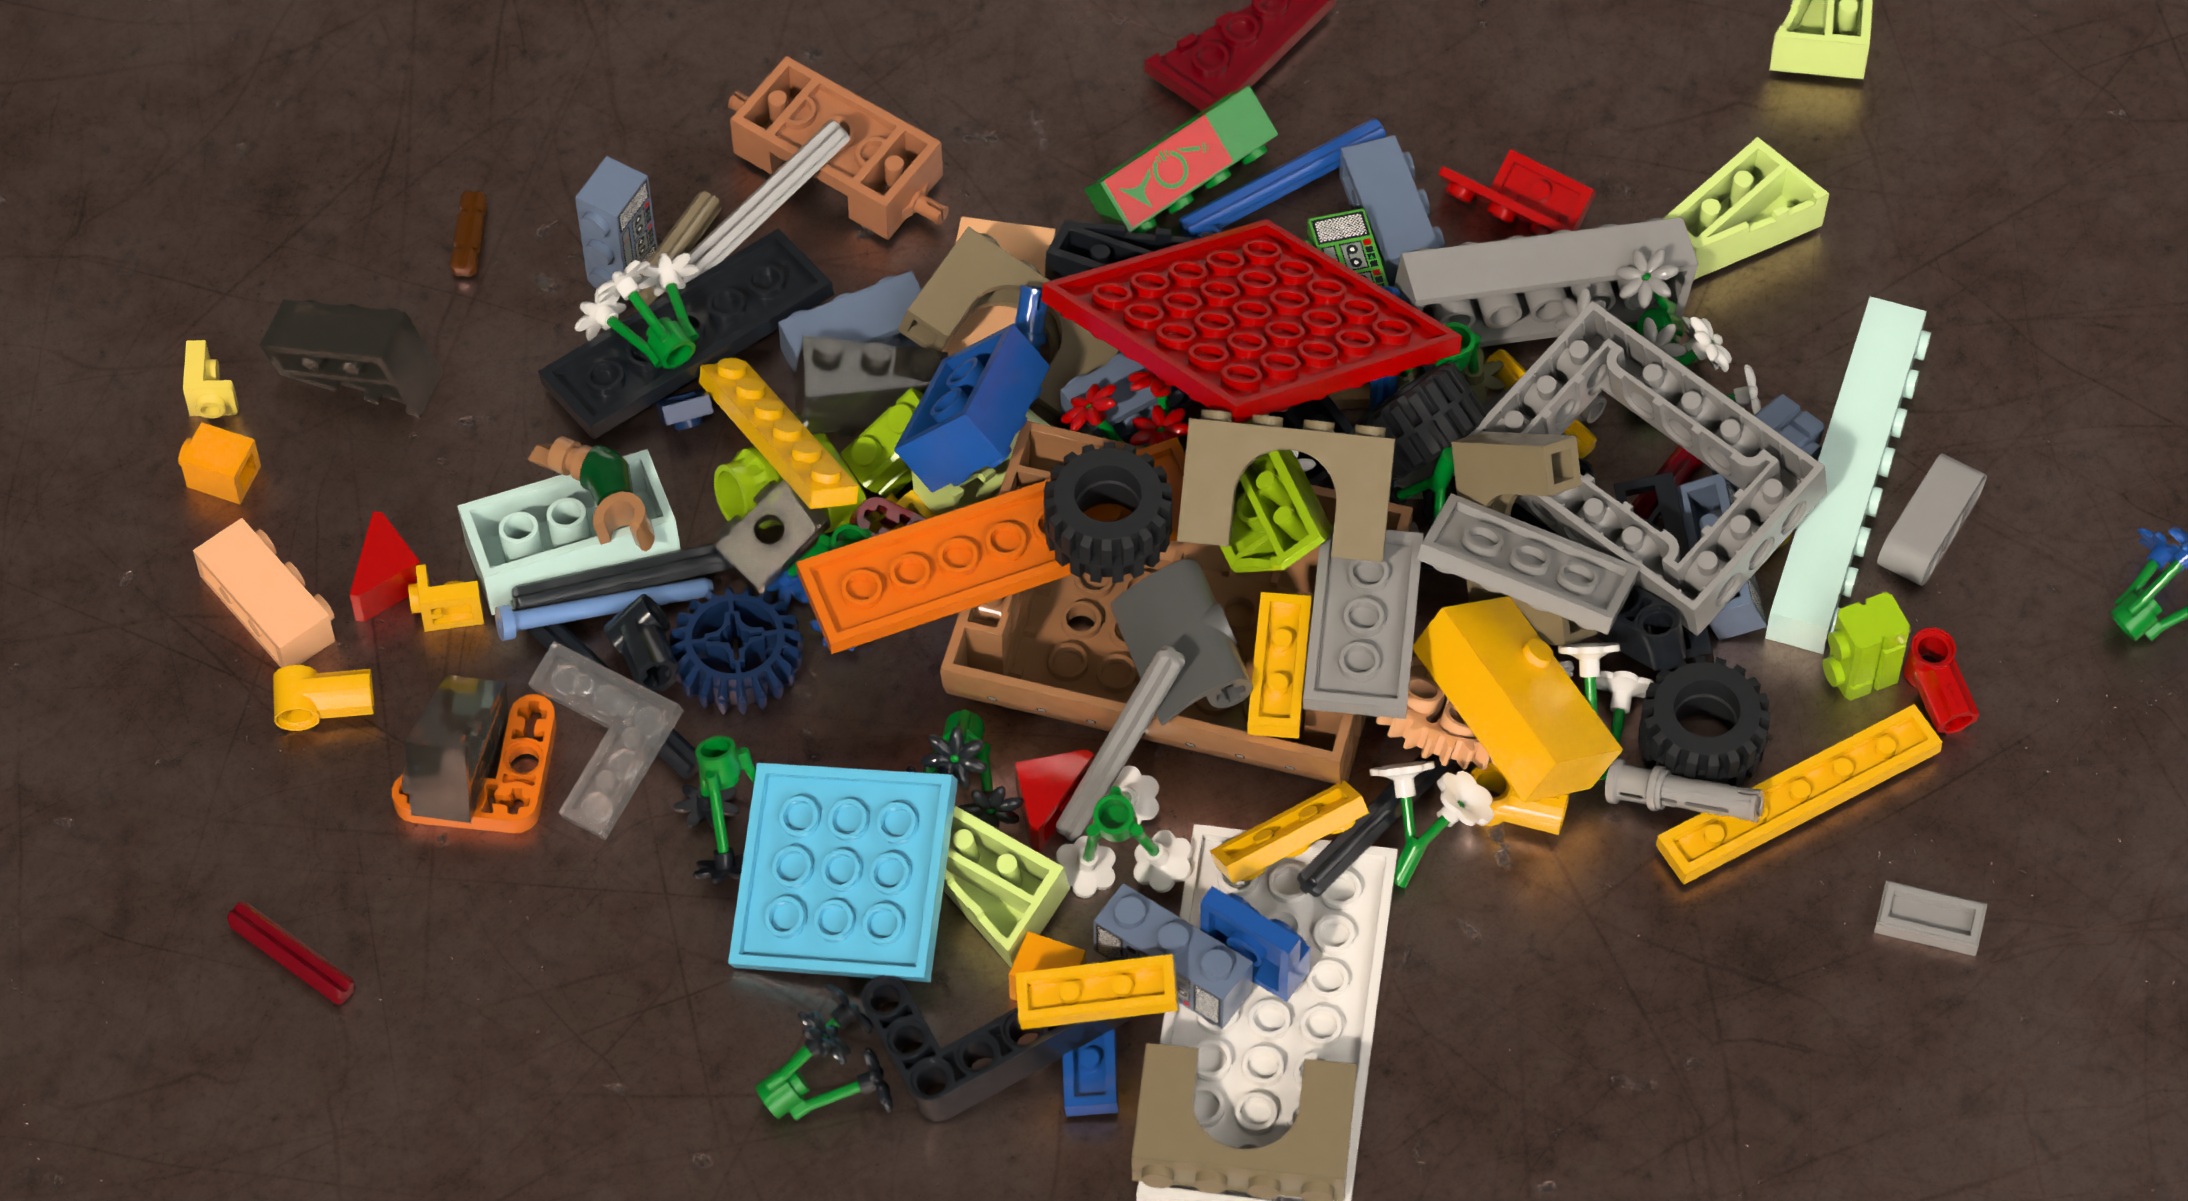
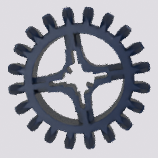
(767, 647)

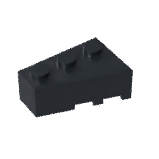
(1093, 245)

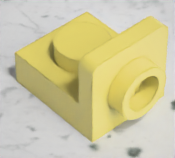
(202, 385)

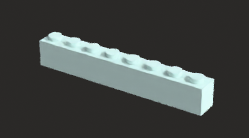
(1853, 458)

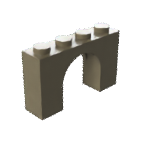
(985, 275)
(1223, 450)
(1497, 469)
(1302, 1163)

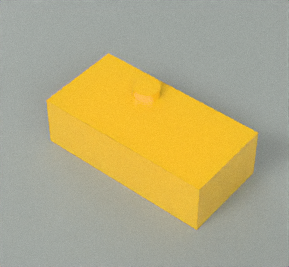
(1516, 698)

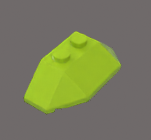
(1274, 515)

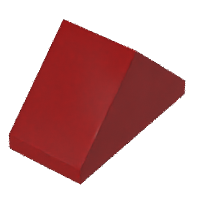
(382, 570)
(1046, 789)

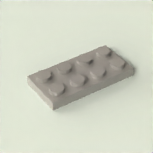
(1528, 564)
(1363, 630)

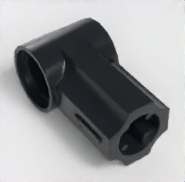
(641, 639)

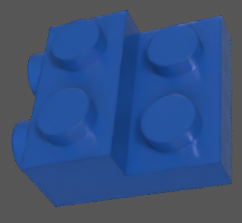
(1275, 949)

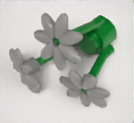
(1655, 324)

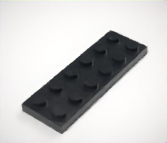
(725, 305)

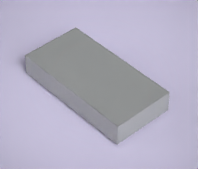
(1930, 918)

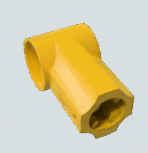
(307, 696)
(1540, 814)

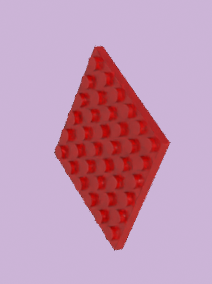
(1251, 320)

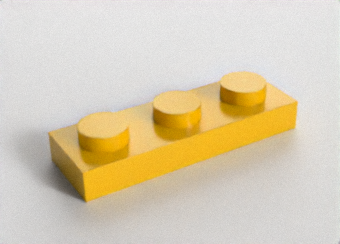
(1279, 665)
(1289, 832)
(1096, 991)

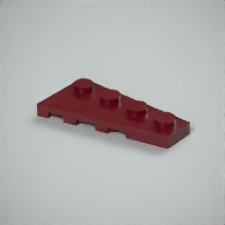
(1235, 49)

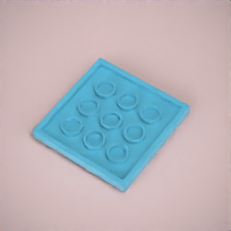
(843, 871)

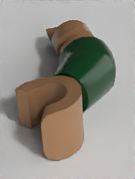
(609, 482)

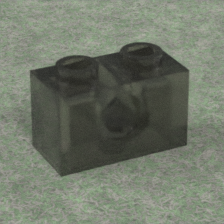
(760, 562)

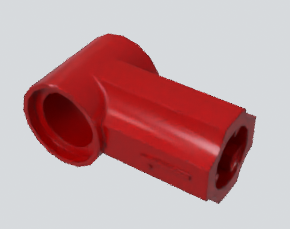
(1940, 683)

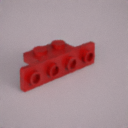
(1528, 193)

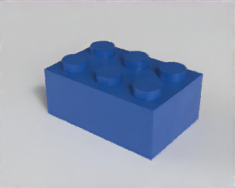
(973, 409)

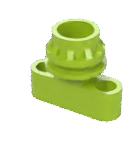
(749, 472)

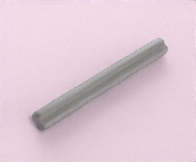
(768, 197)
(1120, 742)

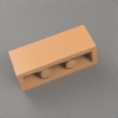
(265, 594)

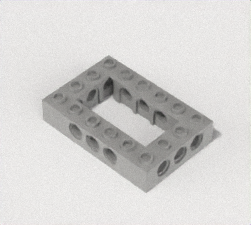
(1773, 474)

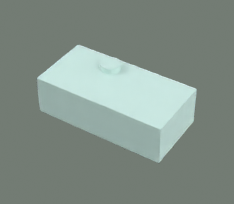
(550, 531)

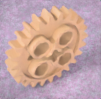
(1435, 723)

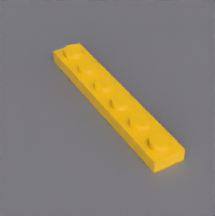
(778, 434)
(1803, 793)

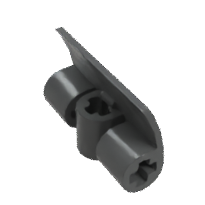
(1181, 612)

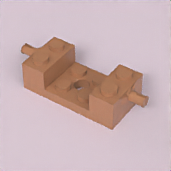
(882, 167)

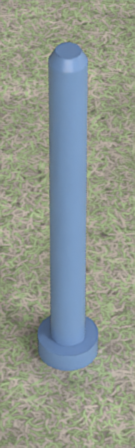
(511, 621)

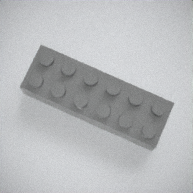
(1518, 284)

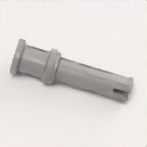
(1661, 789)

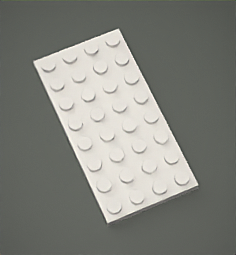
(1256, 1062)

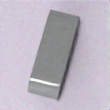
(1931, 519)

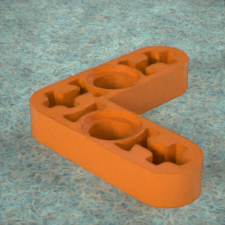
(509, 783)

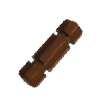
(468, 233)

